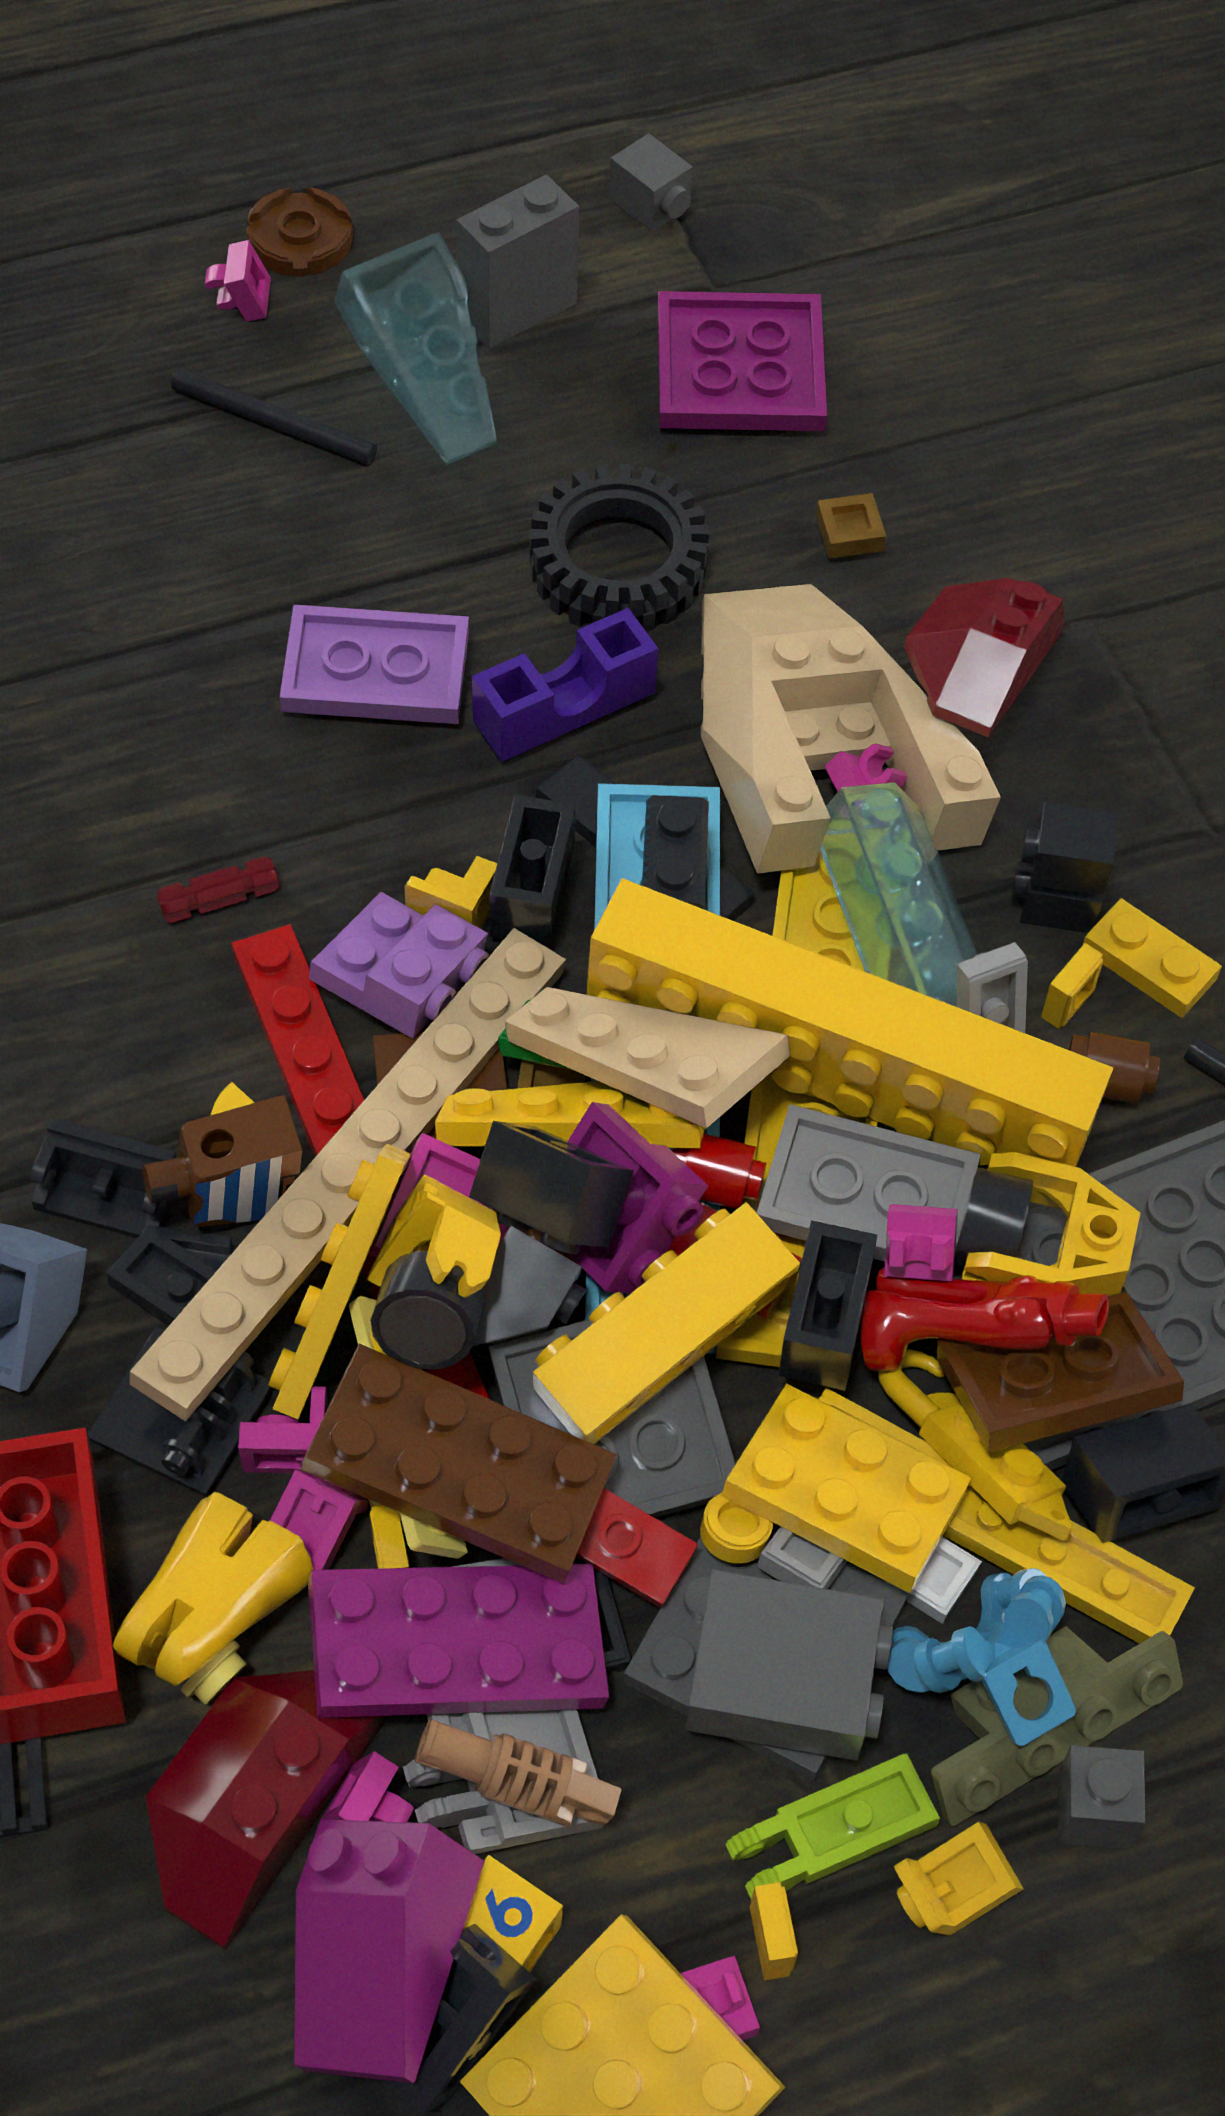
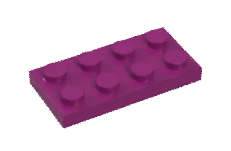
(455, 1641)

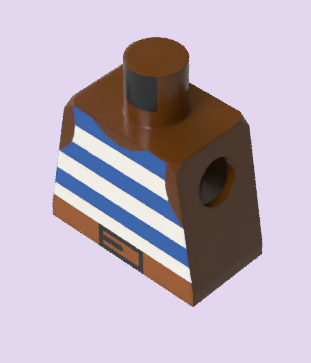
(230, 1164)

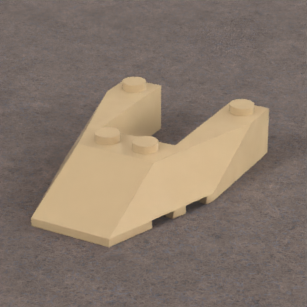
(794, 687)

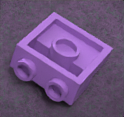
(401, 962)

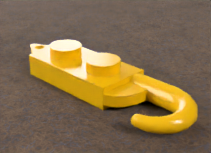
(1007, 1478)

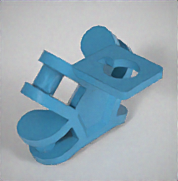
(1011, 1636)

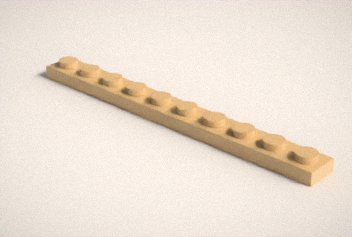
(295, 1231)

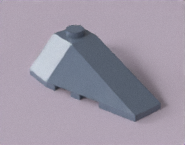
(37, 1300)

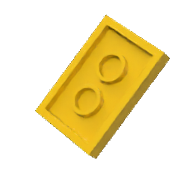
(847, 1487)

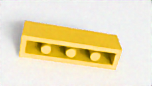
(664, 1324)

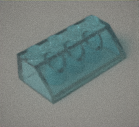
(895, 890)

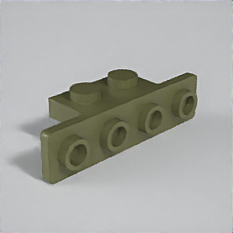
(1103, 1699)

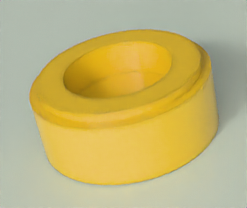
(733, 1531)

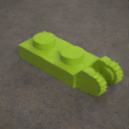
(840, 1824)

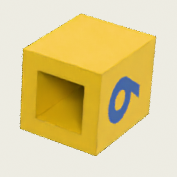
(514, 1913)

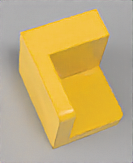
(461, 896)

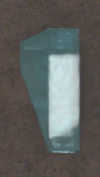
(419, 337)

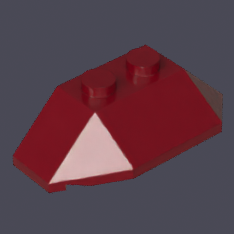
(982, 648)
(247, 1796)

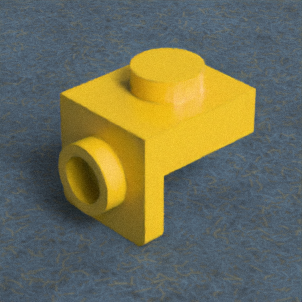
(956, 1881)

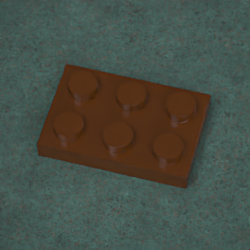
(1059, 1388)

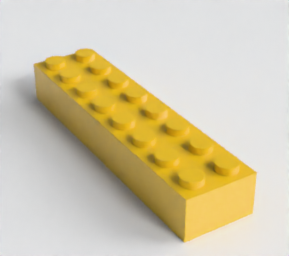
(851, 1033)

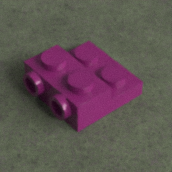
(656, 1206)

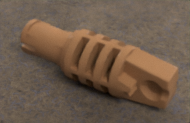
(519, 1774)

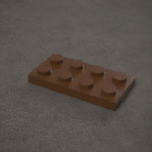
(459, 1462)

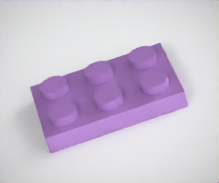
(375, 664)

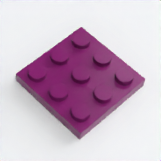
(741, 361)

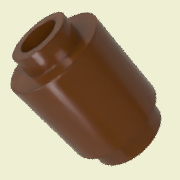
(1132, 1065)

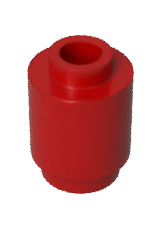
(727, 1169)

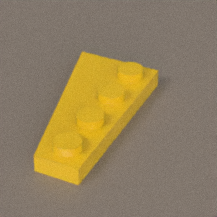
(558, 1110)
(346, 1253)

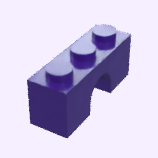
(605, 672)

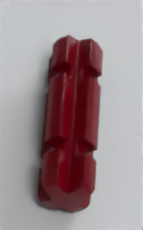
(217, 889)

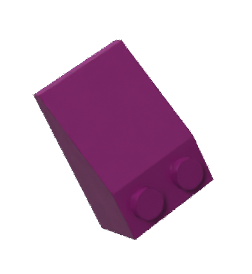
(376, 1944)

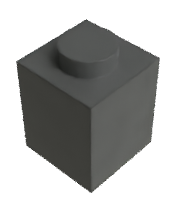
(650, 182)
(1100, 1797)

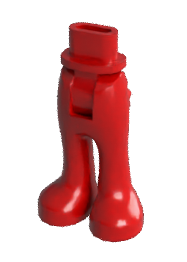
(987, 1313)

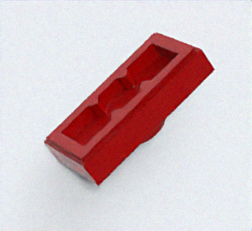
(635, 1548)

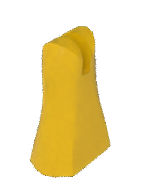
(212, 1588)

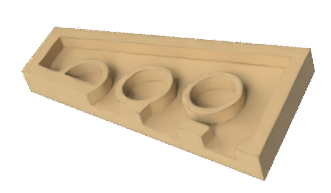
(650, 1053)

